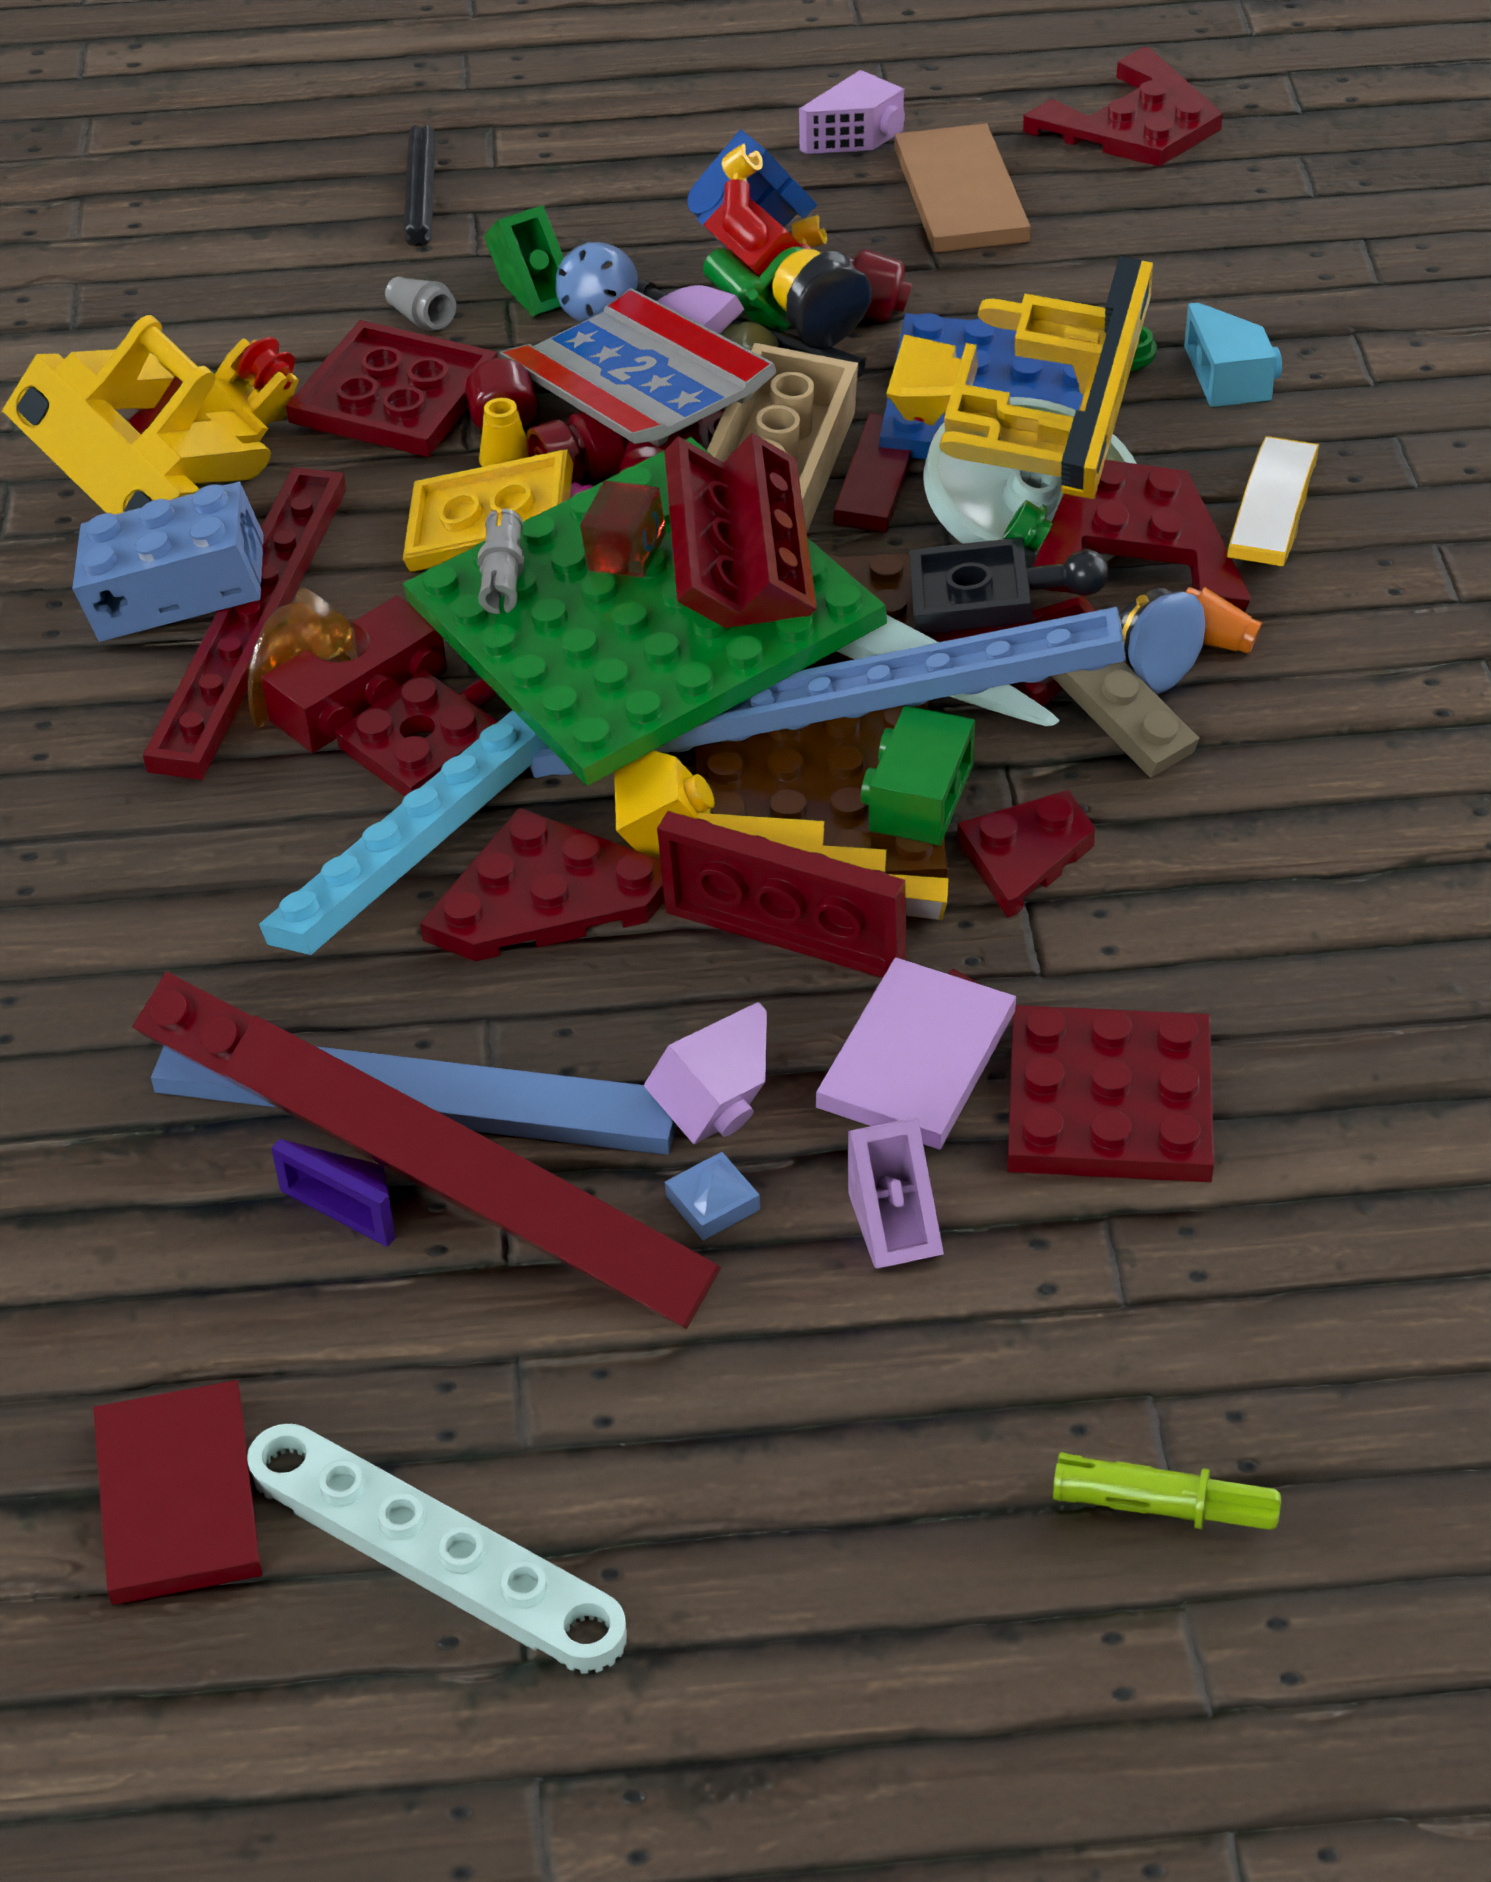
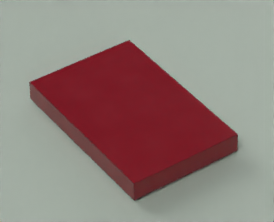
(175, 1492)

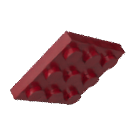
(389, 388)
(1111, 1094)

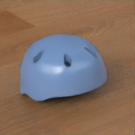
(589, 282)

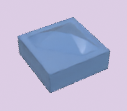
(712, 1195)

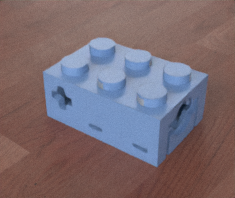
(168, 561)

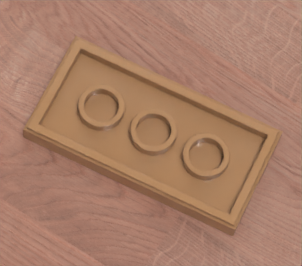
(961, 188)

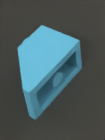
(1230, 357)

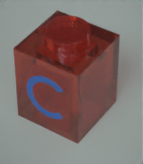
(623, 528)

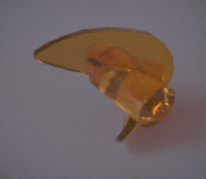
(288, 632)

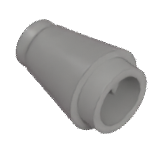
(422, 302)

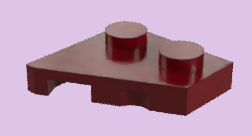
(1026, 845)

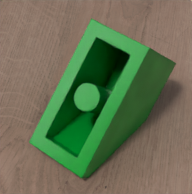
(527, 258)

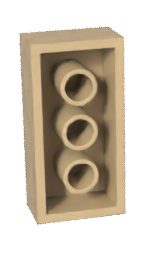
(798, 410)

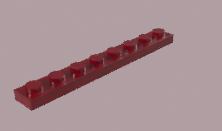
(221, 666)

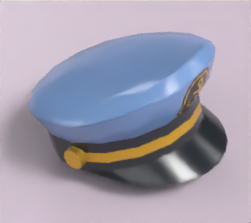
(1162, 636)

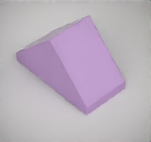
(893, 1193)

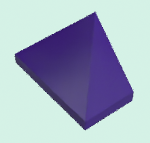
(337, 1186)

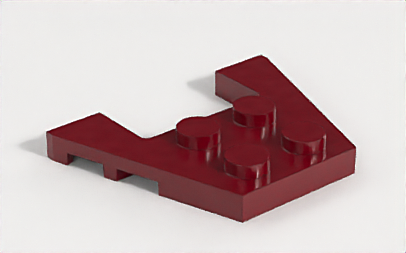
(1143, 126)
(1145, 516)

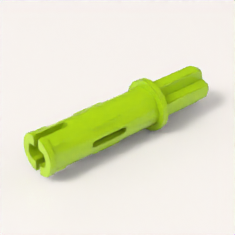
(1164, 1492)

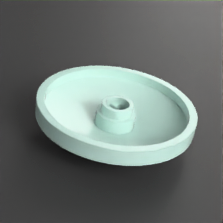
(981, 499)

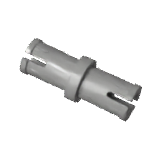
(500, 561)

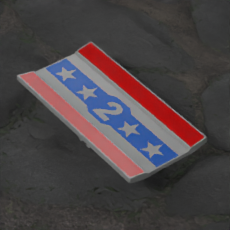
(644, 368)

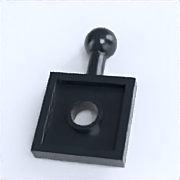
(998, 583)

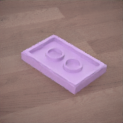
(916, 1050)

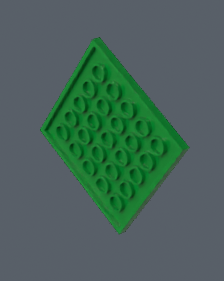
(614, 659)

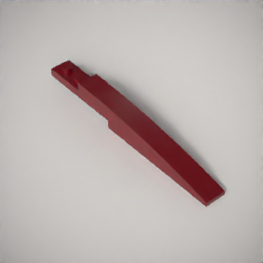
(429, 1149)

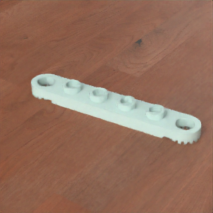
(438, 1547)

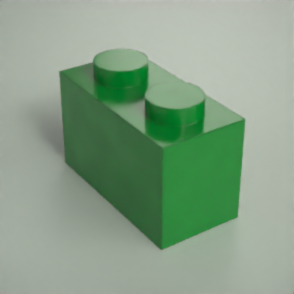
(919, 775)

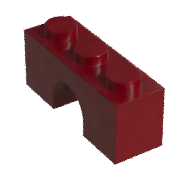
(317, 696)

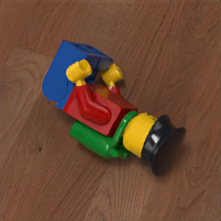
(745, 206)

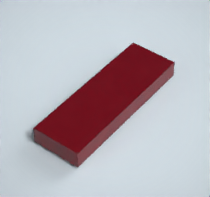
(872, 482)

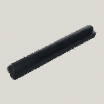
(419, 185)

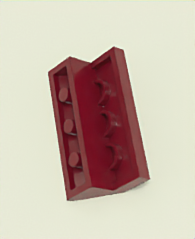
(739, 533)

